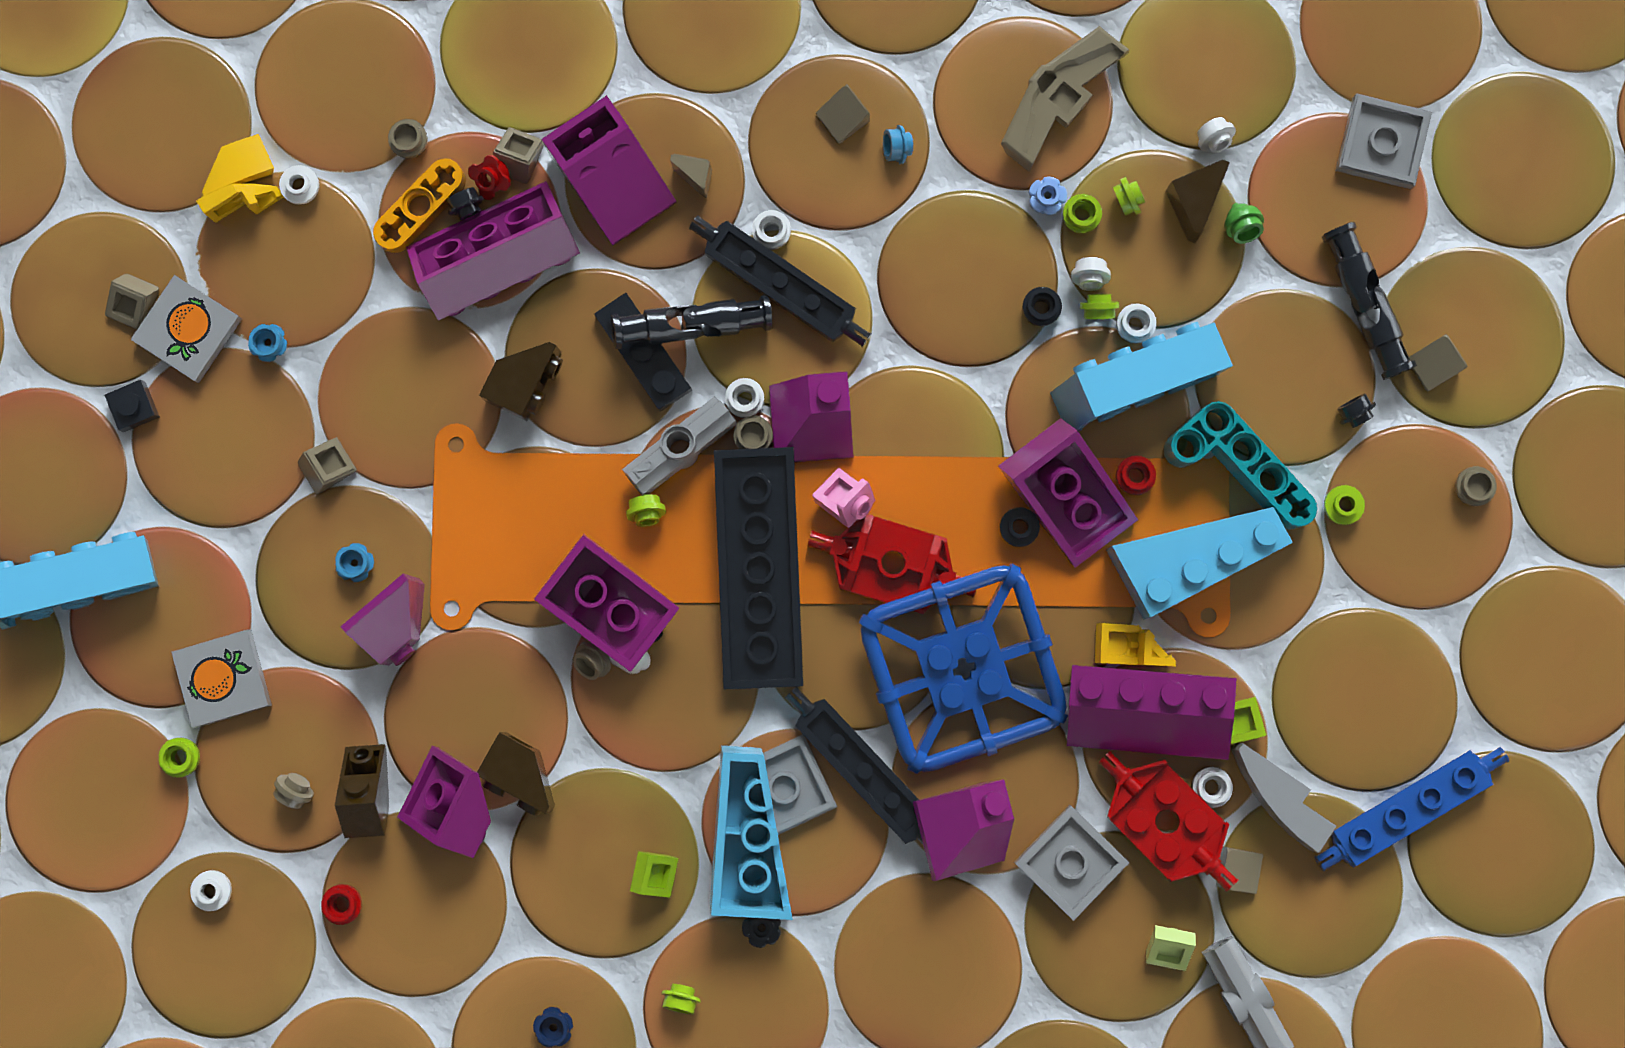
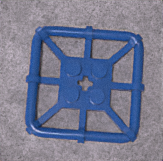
(939, 657)

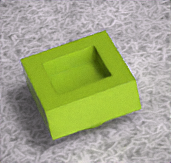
(1247, 721)
(654, 874)

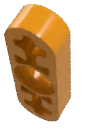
(391, 217)

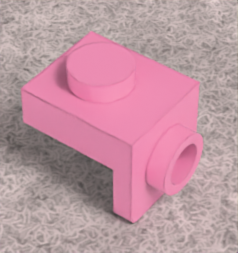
(845, 497)

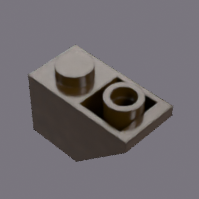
(520, 378)
(518, 770)
(363, 791)

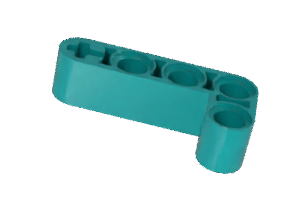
(1247, 471)

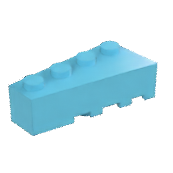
(1141, 375)
(1188, 560)
(75, 578)
(746, 853)

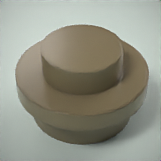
(407, 138)
(753, 433)
(1475, 486)
(591, 661)
(293, 790)

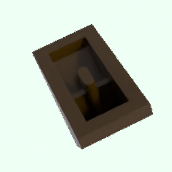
(1194, 197)

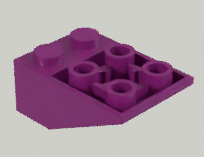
(609, 170)

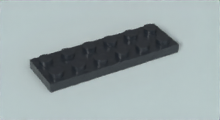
(758, 568)

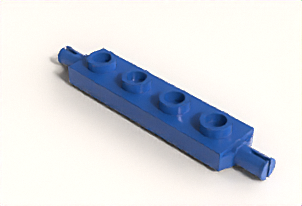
(1411, 808)

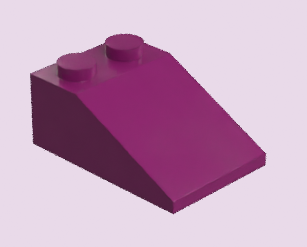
(1068, 491)
(606, 602)

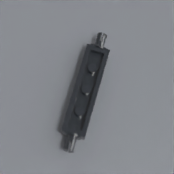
(780, 281)
(858, 765)

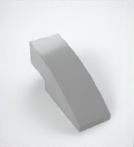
(1283, 798)

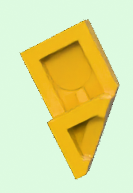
(239, 164)
(233, 196)
(1129, 646)

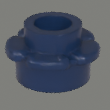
(542, 1027)

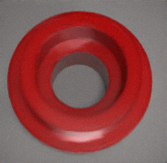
(1144, 466)
(330, 908)

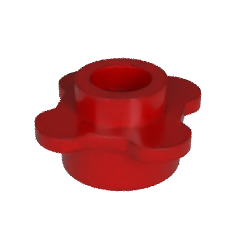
(498, 173)

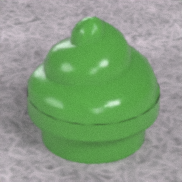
(1244, 223)

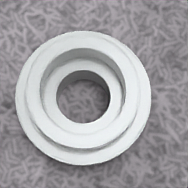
(1215, 135)
(307, 192)
(768, 218)
(1091, 273)
(1136, 311)
(744, 385)
(1224, 783)
(221, 884)

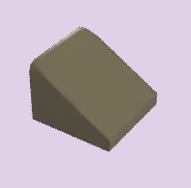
(843, 114)
(519, 153)
(694, 171)
(130, 300)
(1437, 362)
(326, 465)
(1245, 868)

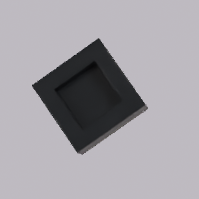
(132, 406)

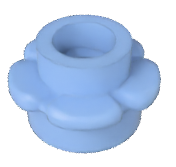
(1040, 203)

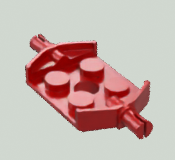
(862, 547)
(1156, 788)

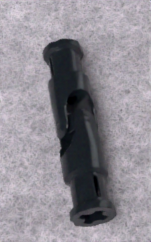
(1363, 287)
(708, 320)

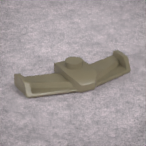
(1058, 93)

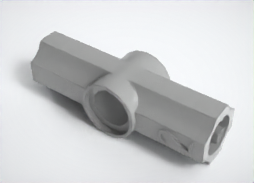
(699, 429)
(1246, 995)

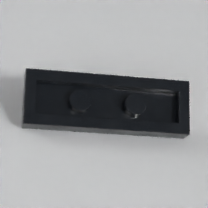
(648, 362)

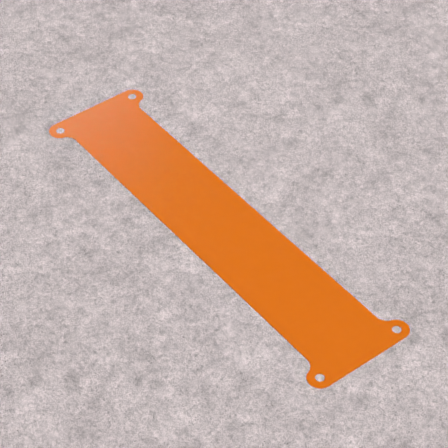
(516, 516)

